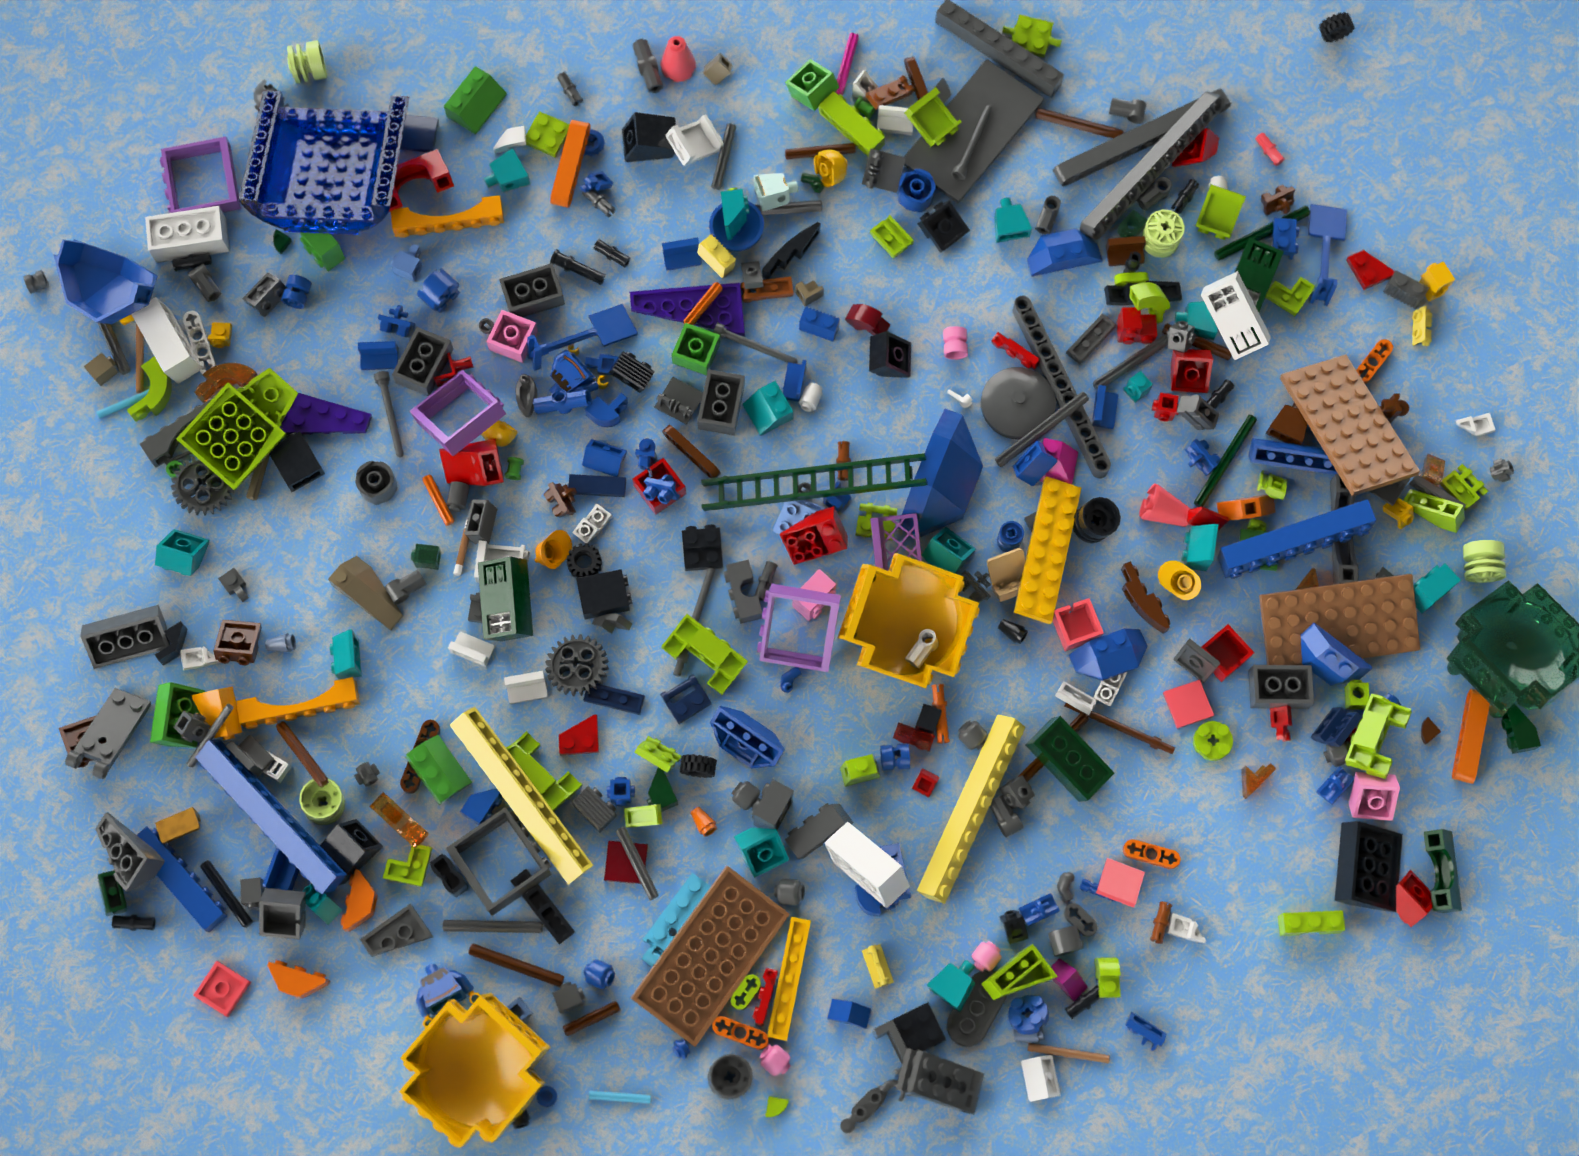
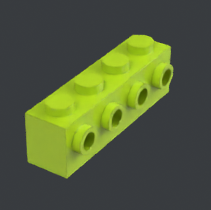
(851, 123)

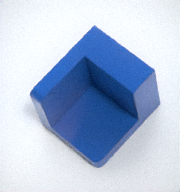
(837, 501)

